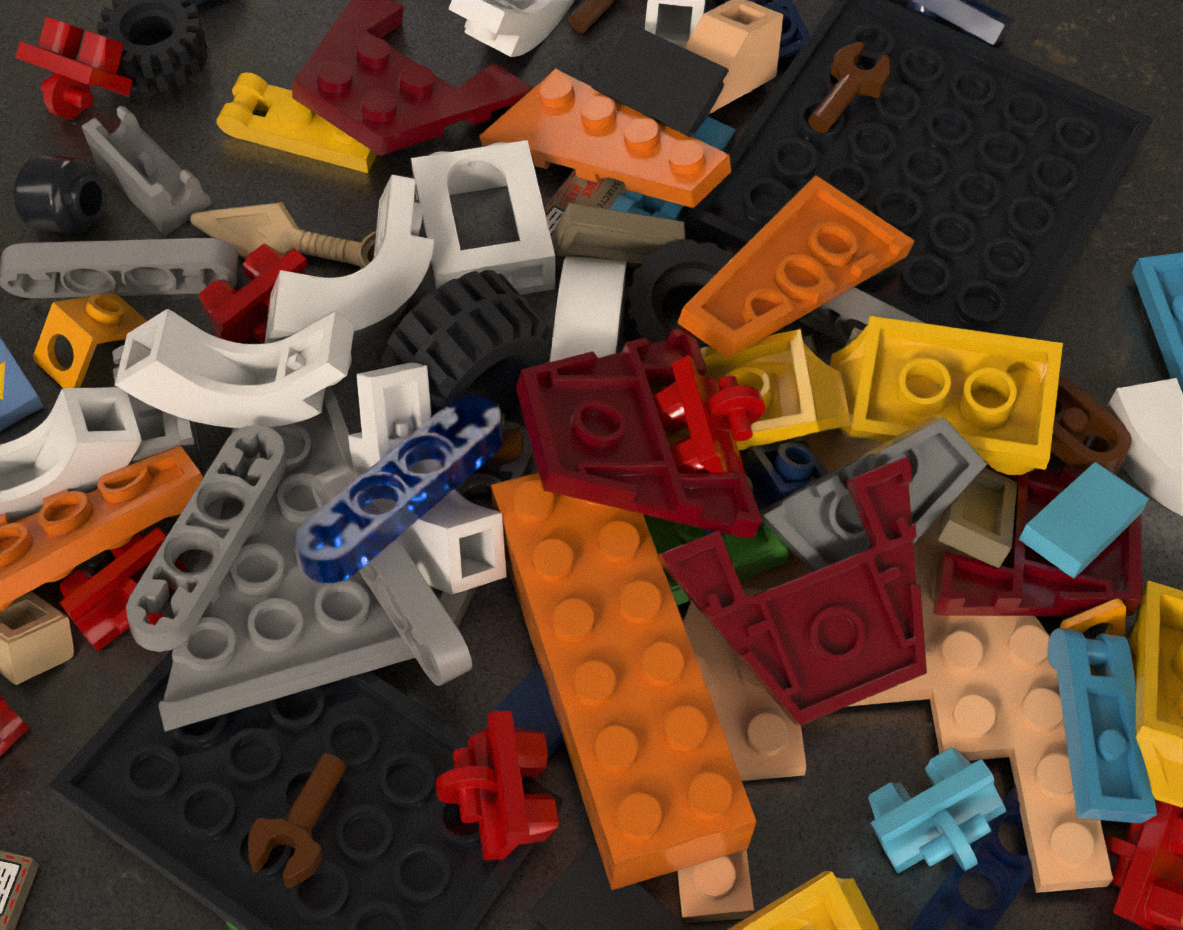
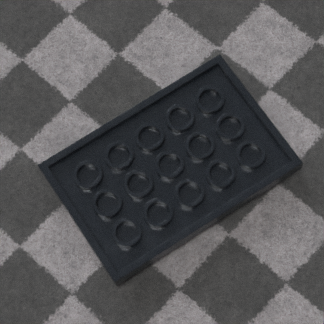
(384, 835)

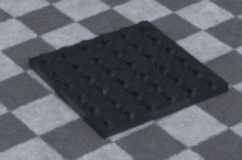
(961, 152)

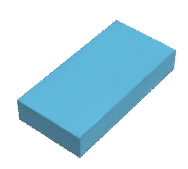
(1083, 519)

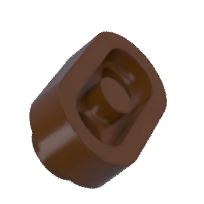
(1084, 427)

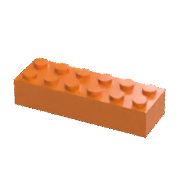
(622, 684)

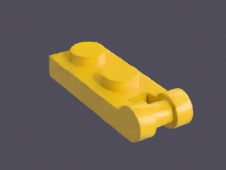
(288, 125)

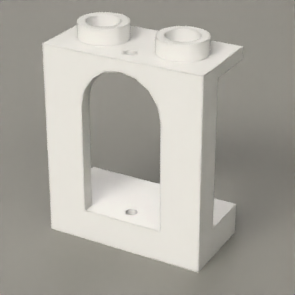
(524, 263)

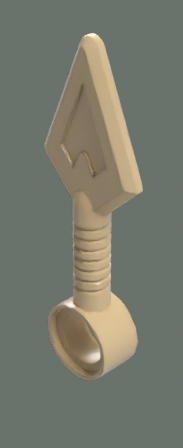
(272, 224)

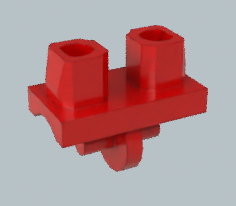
(68, 87)
(244, 313)
(716, 418)
(100, 599)
(490, 786)
(1151, 870)

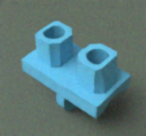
(939, 819)

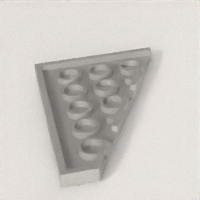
(269, 622)

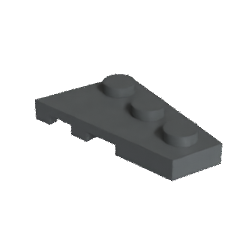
(821, 519)

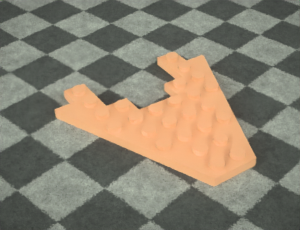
(987, 700)

